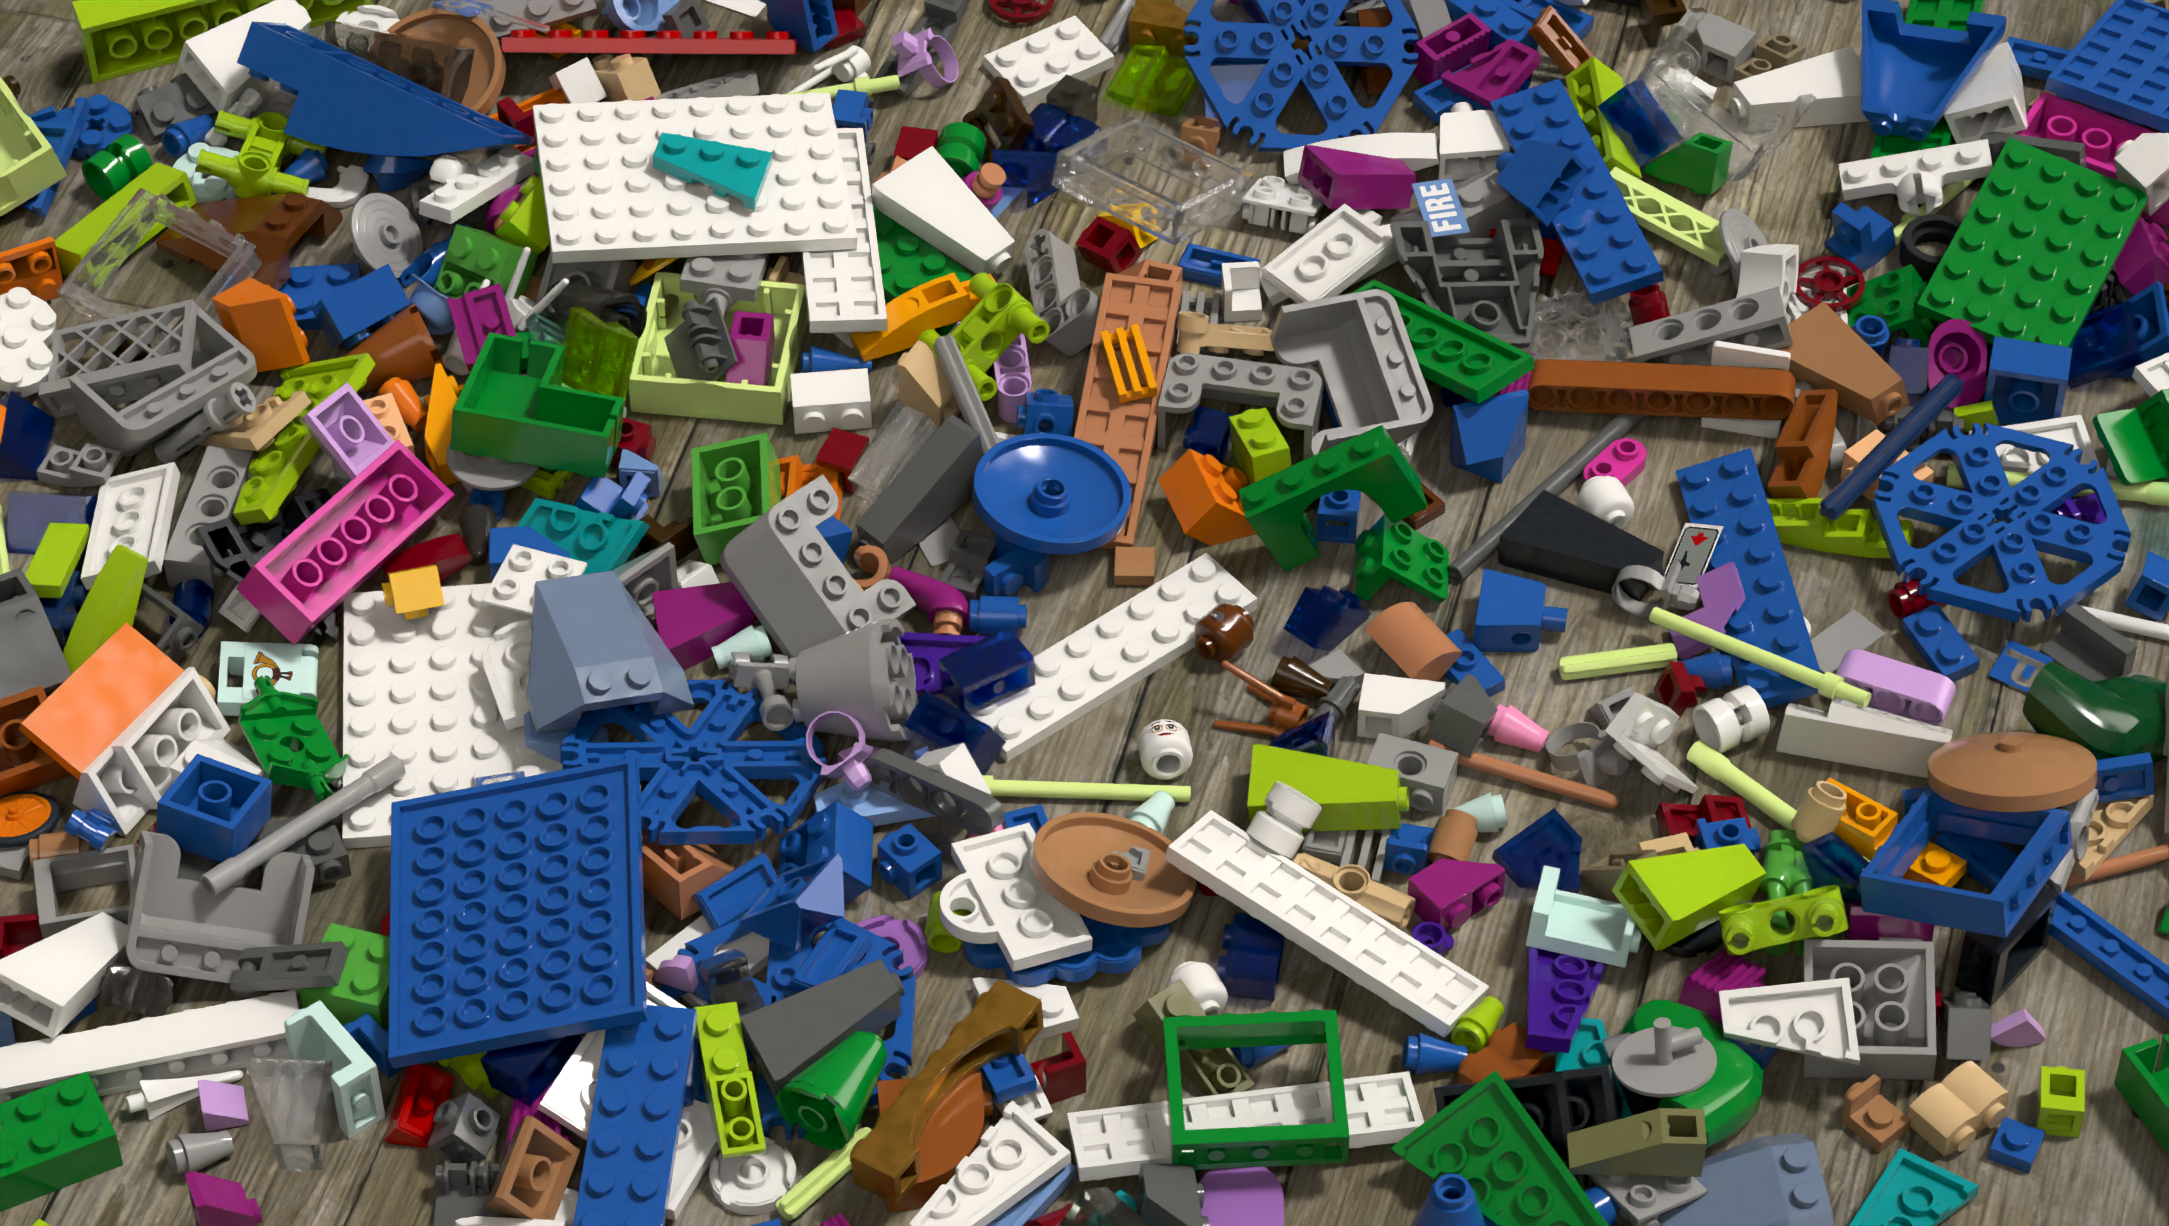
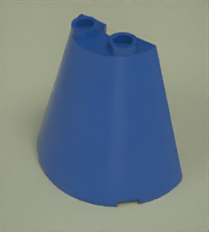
(1918, 69)

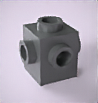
(464, 1129)

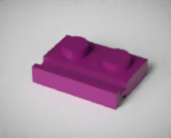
(476, 316)

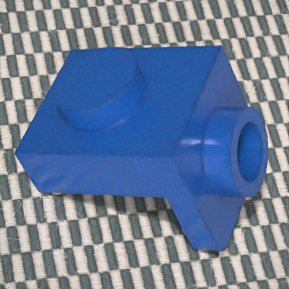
(373, 1041)

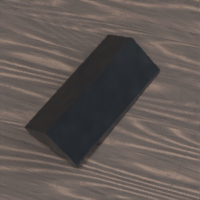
(1558, 1100)

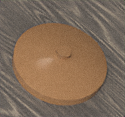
(488, 62)
(2012, 771)
(1078, 869)

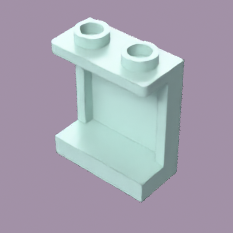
(1580, 924)
(318, 1035)

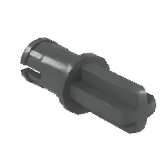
(1338, 698)

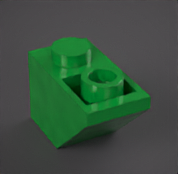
(1695, 163)

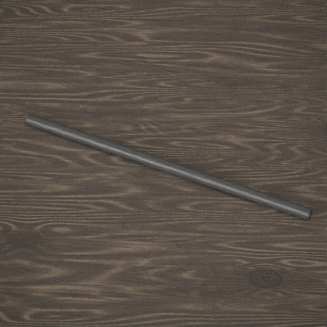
(1554, 484)

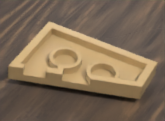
(259, 428)
(2108, 828)

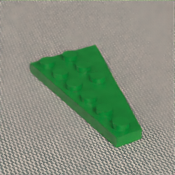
(1502, 1157)

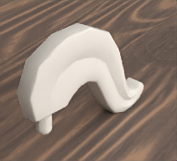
(351, 187)

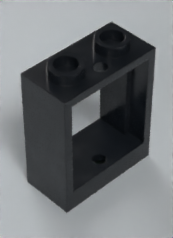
(2005, 959)

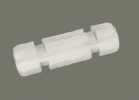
(249, 101)

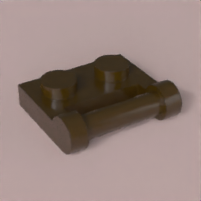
(1006, 116)

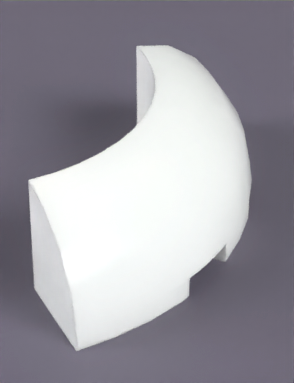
(1768, 268)

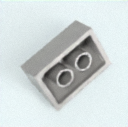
(1482, 204)

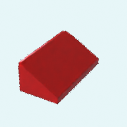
(416, 1103)

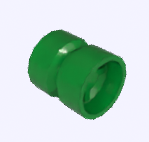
(962, 147)
(116, 166)

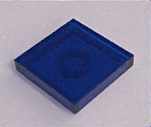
(2105, 345)

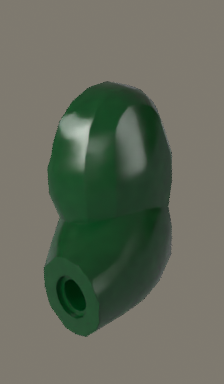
(2103, 716)

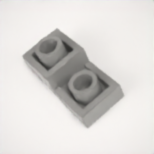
(78, 468)

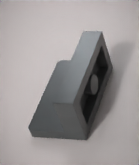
(2090, 647)

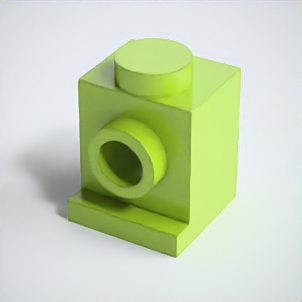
(2060, 1101)

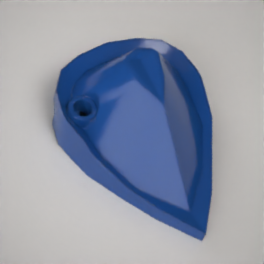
(396, 172)

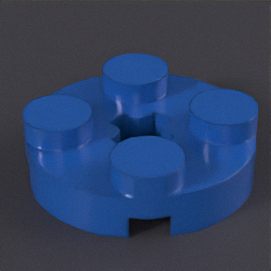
(103, 114)

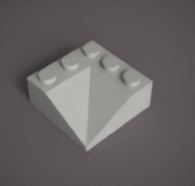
(1891, 1006)

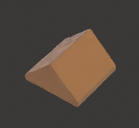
(533, 1172)

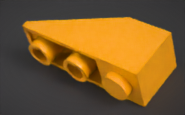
(439, 424)

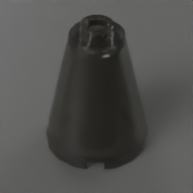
(604, 303)

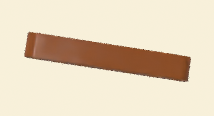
(1662, 389)

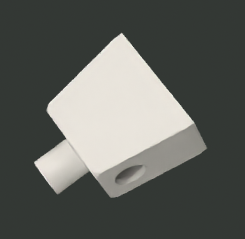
(1469, 142)

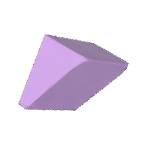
(222, 1105)

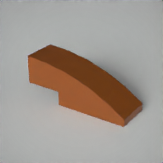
(1805, 445)

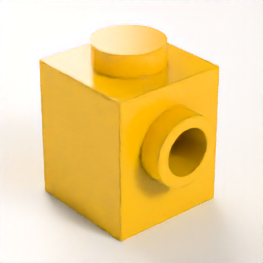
(413, 591)

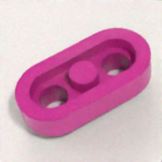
(1621, 459)

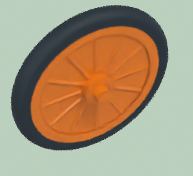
(25, 817)

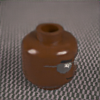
(1224, 632)

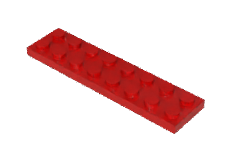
(635, 42)

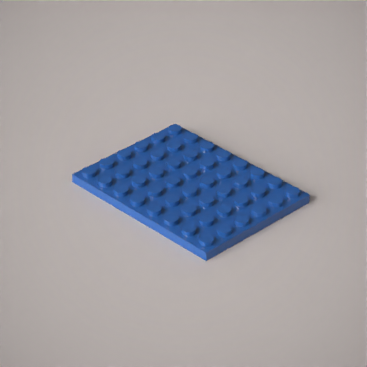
(516, 913)

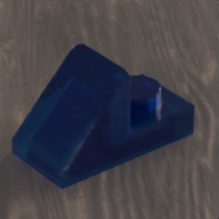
(1028, 171)

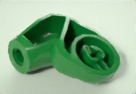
(1735, 1088)

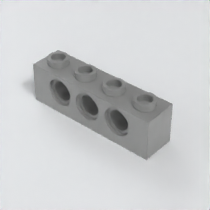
(1690, 336)
(209, 500)

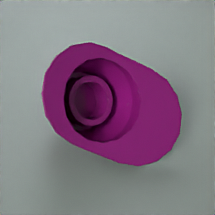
(1960, 351)

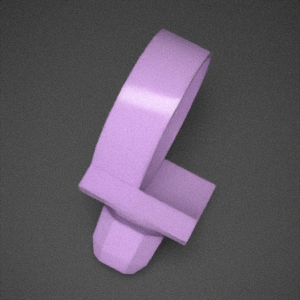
(914, 56)
(856, 773)

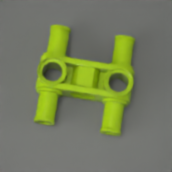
(258, 164)
(991, 329)
(1815, 912)

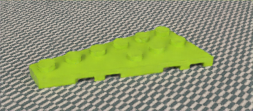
(294, 448)

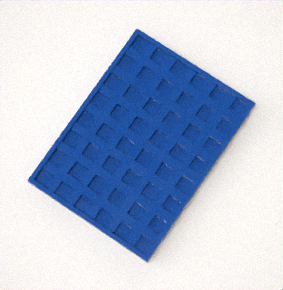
(2121, 65)

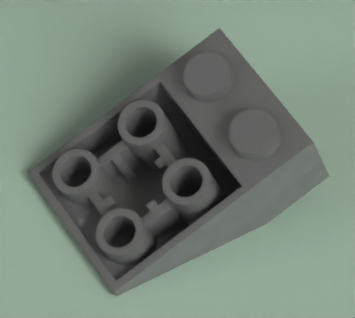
(27, 641)

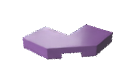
(1721, 596)

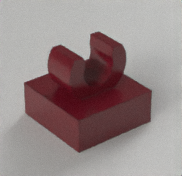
(1678, 688)

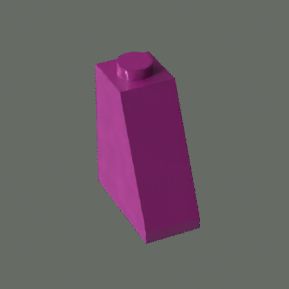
(1356, 179)
(699, 618)

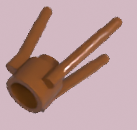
(1284, 710)

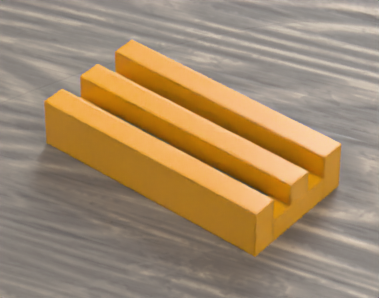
(1121, 337)

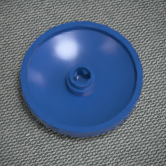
(1051, 493)

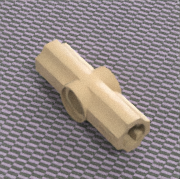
(1356, 884)

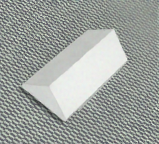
(1861, 737)
(136, 765)

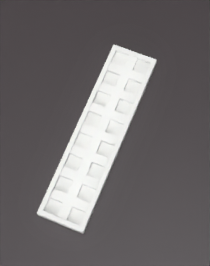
(847, 285)
(1113, 653)
(1326, 923)
(1124, 1137)

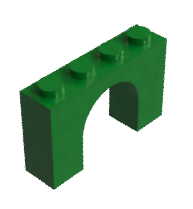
(1361, 464)

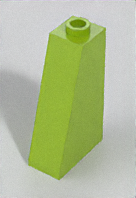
(1348, 791)
(1686, 890)

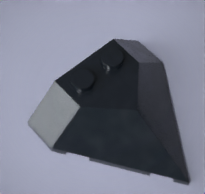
(241, 547)

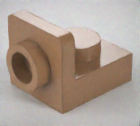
(1202, 133)
(1872, 1115)

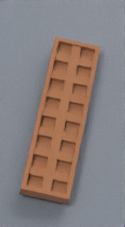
(1128, 428)

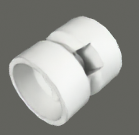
(1732, 719)
(1284, 819)

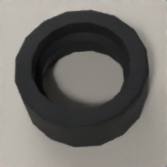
(1921, 230)

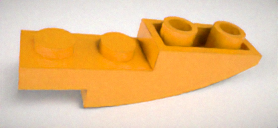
(920, 309)
(1869, 825)

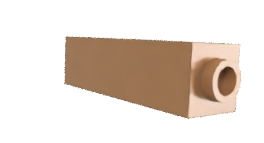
(1836, 358)

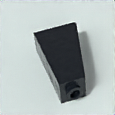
(1575, 547)

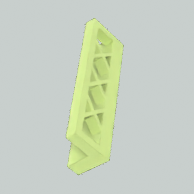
(1671, 218)

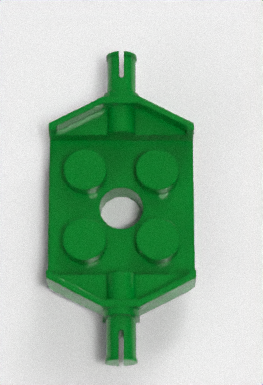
(285, 722)

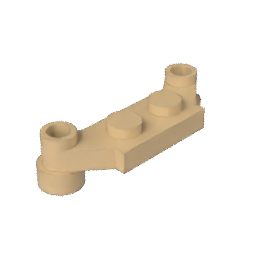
(1218, 338)

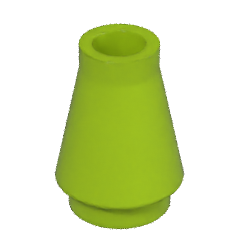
(1478, 1024)

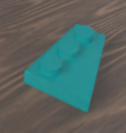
(1914, 1194)

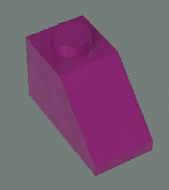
(220, 1202)

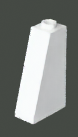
(213, 55)
(1830, 77)
(1990, 99)
(944, 212)
(62, 973)

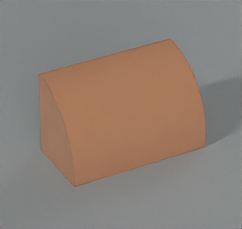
(1413, 641)

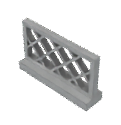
(122, 379)

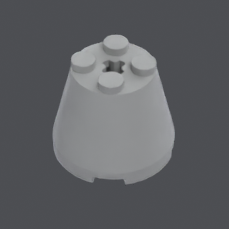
(859, 675)

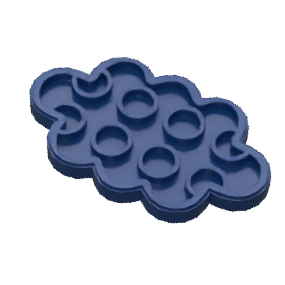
(1113, 952)

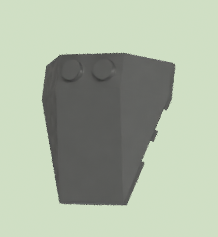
(1477, 279)

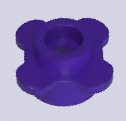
(1433, 934)

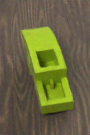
(728, 1081)

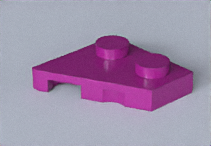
(1494, 73)

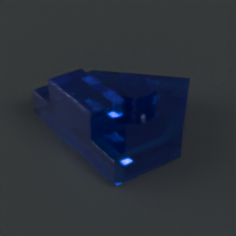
(1545, 842)

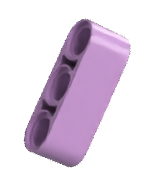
(1012, 378)
(1899, 686)

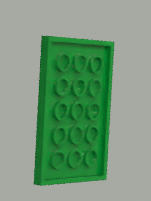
(2033, 248)

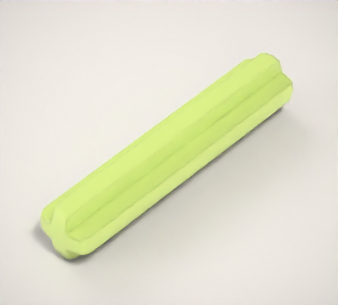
(1616, 661)
(818, 1180)

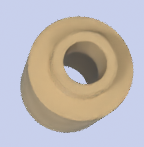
(1819, 811)

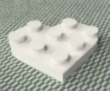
(25, 334)
(508, 671)

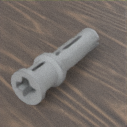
(216, 416)

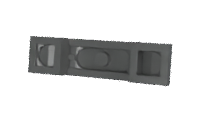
(944, 20)

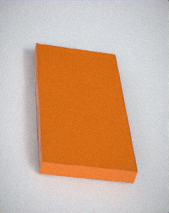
(100, 699)

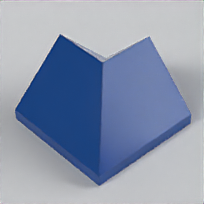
(1489, 434)
(799, 903)

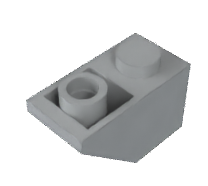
(1722, 46)

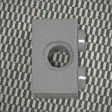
(1422, 768)

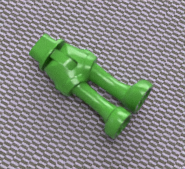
(1785, 877)

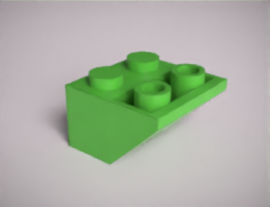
(480, 256)

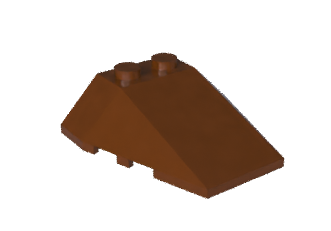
(267, 222)

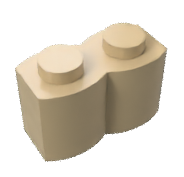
(1958, 1108)

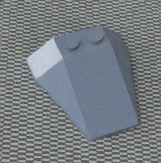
(596, 653)
(1759, 1184)

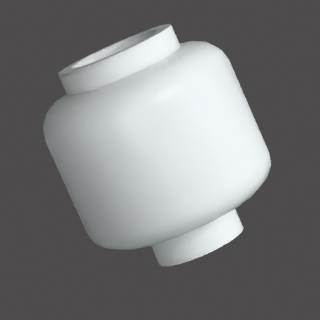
(1607, 500)

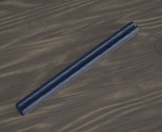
(1891, 447)

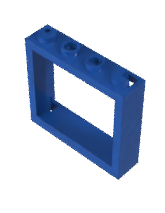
(2046, 844)

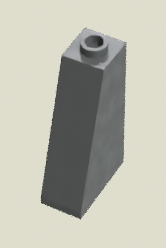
(924, 491)
(808, 1024)

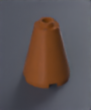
(400, 350)

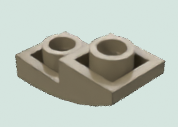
(1770, 54)

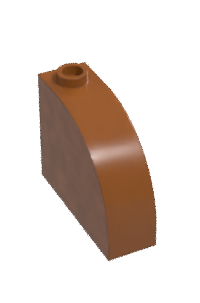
(947, 1138)

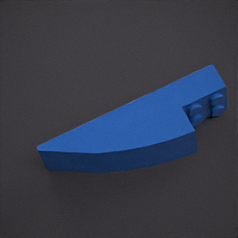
(363, 106)

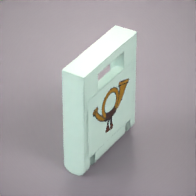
(288, 665)

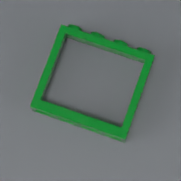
(1262, 1144)

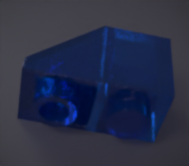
(1909, 363)
(1326, 617)

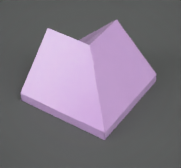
(347, 431)

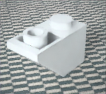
(1395, 705)

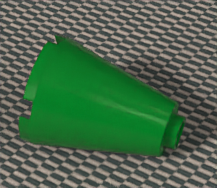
(834, 1090)

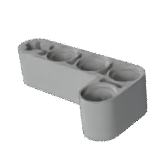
(1058, 293)

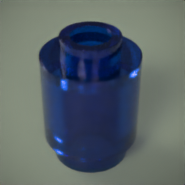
(196, 600)

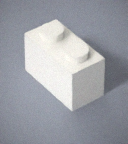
(831, 400)

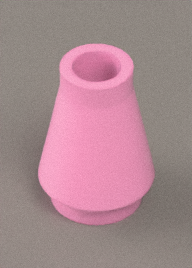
(1517, 730)

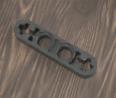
(973, 810)

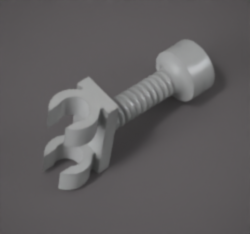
(775, 709)

